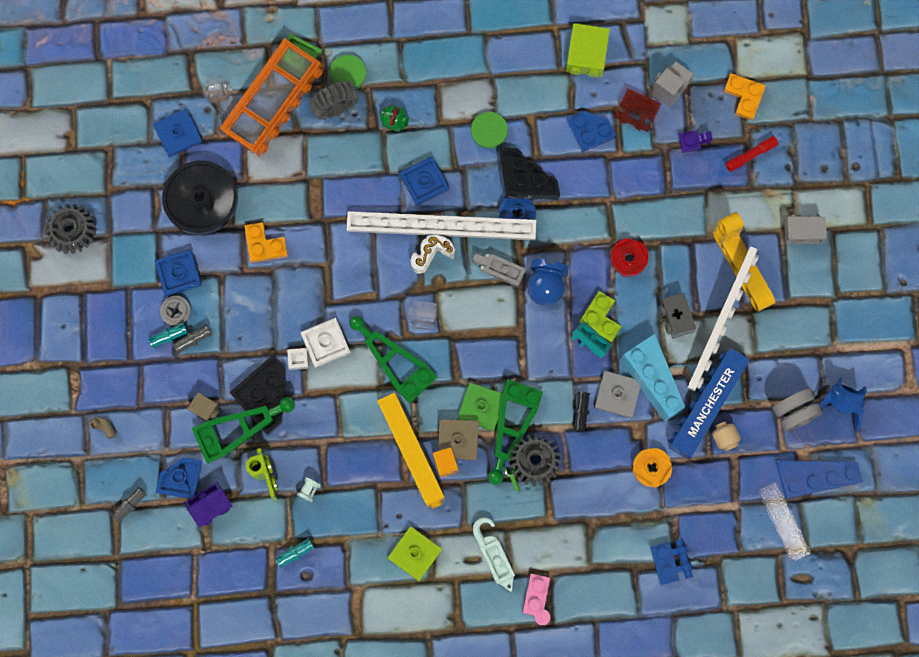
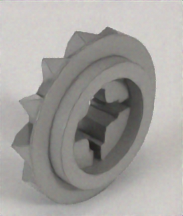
(172, 303)

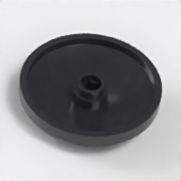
(200, 197)

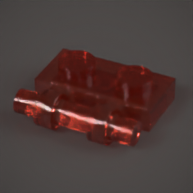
(639, 105)

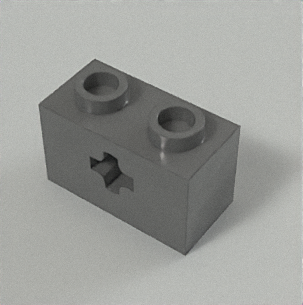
(679, 305)

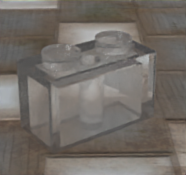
(423, 315)

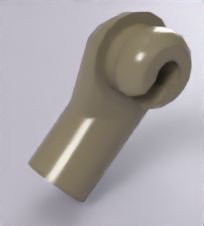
(104, 425)

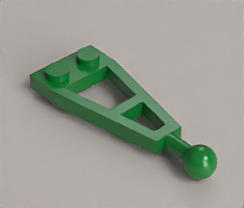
(416, 383)
(520, 395)
(210, 443)

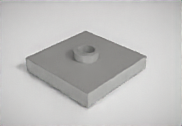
(617, 394)

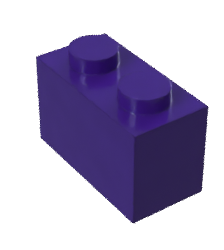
(208, 504)

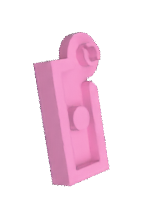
(536, 599)

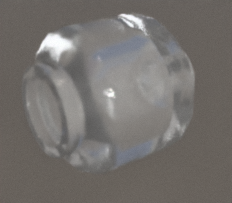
(217, 90)

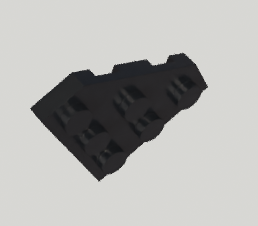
(524, 178)
(263, 388)

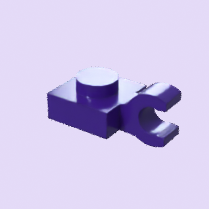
(691, 141)

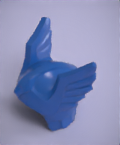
(846, 401)

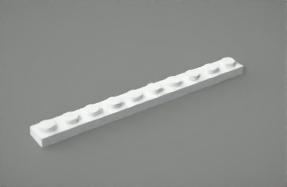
(441, 225)

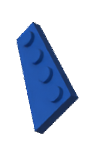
(810, 477)

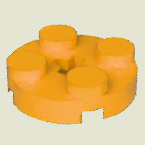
(663, 467)

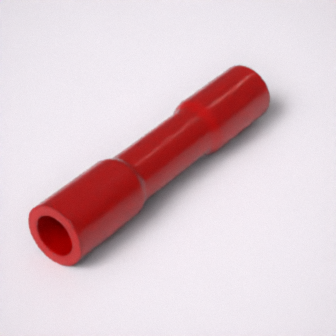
(761, 148)

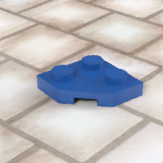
(590, 130)
(180, 479)

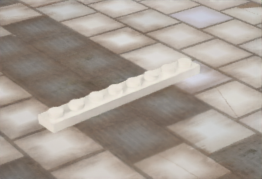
(727, 312)

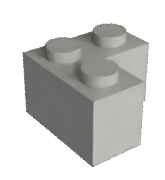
(671, 84)

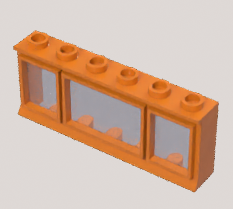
(272, 98)

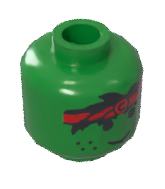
(394, 118)

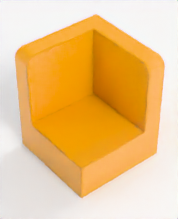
(445, 462)

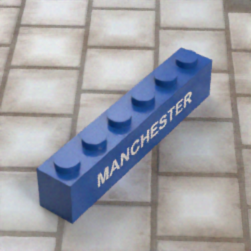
(709, 404)

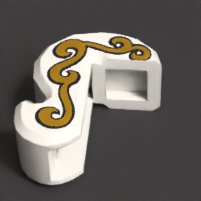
(429, 247)

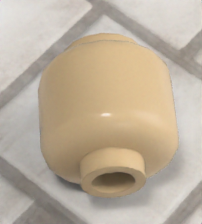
(726, 436)

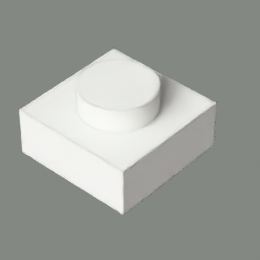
(297, 359)

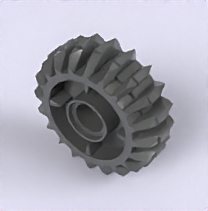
(334, 100)
(70, 240)
(535, 448)

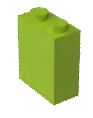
(587, 50)

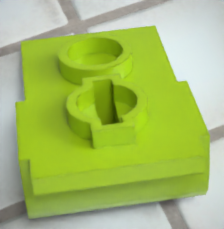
(264, 472)

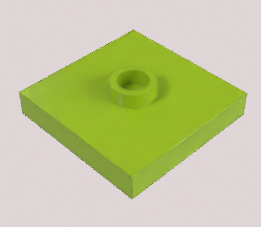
(414, 554)

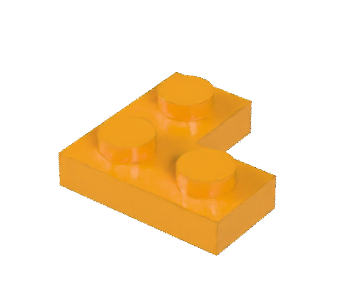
(748, 91)
(263, 249)

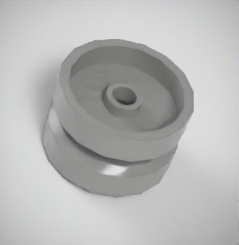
(799, 412)

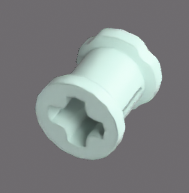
(308, 489)

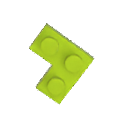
(596, 317)

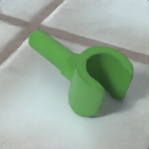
(512, 477)

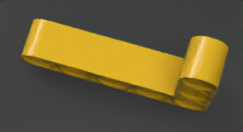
(727, 236)

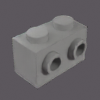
(805, 229)

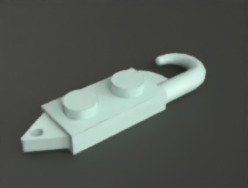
(494, 555)

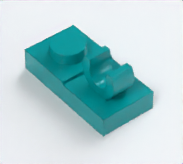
(592, 339)

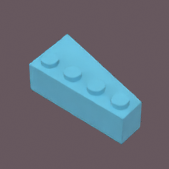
(653, 375)

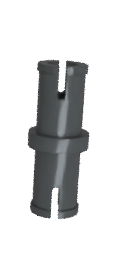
(192, 339)
(128, 504)

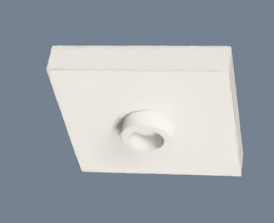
(325, 342)

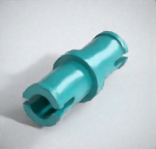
(168, 335)
(294, 553)

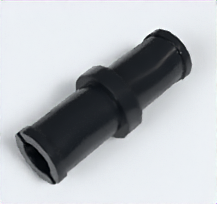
(581, 412)

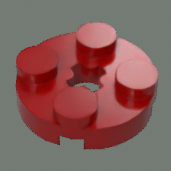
(638, 263)

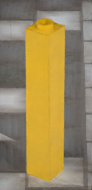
(411, 451)

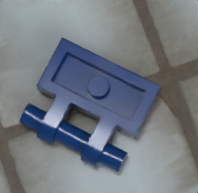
(665, 564)

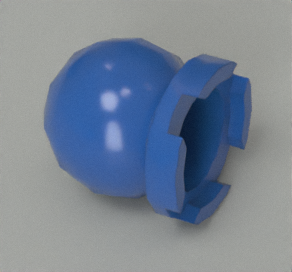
(546, 284)

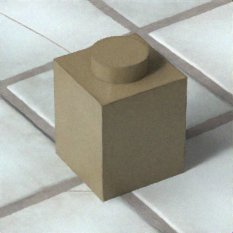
(204, 408)

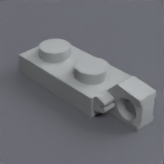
(500, 268)

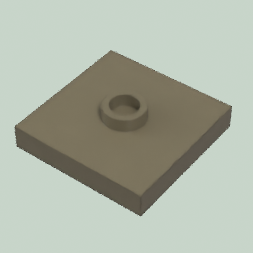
(461, 437)

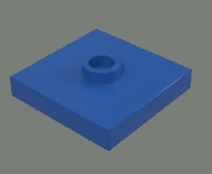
(177, 133)
(424, 181)
(178, 272)

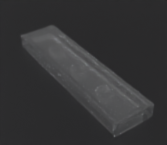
(784, 522)

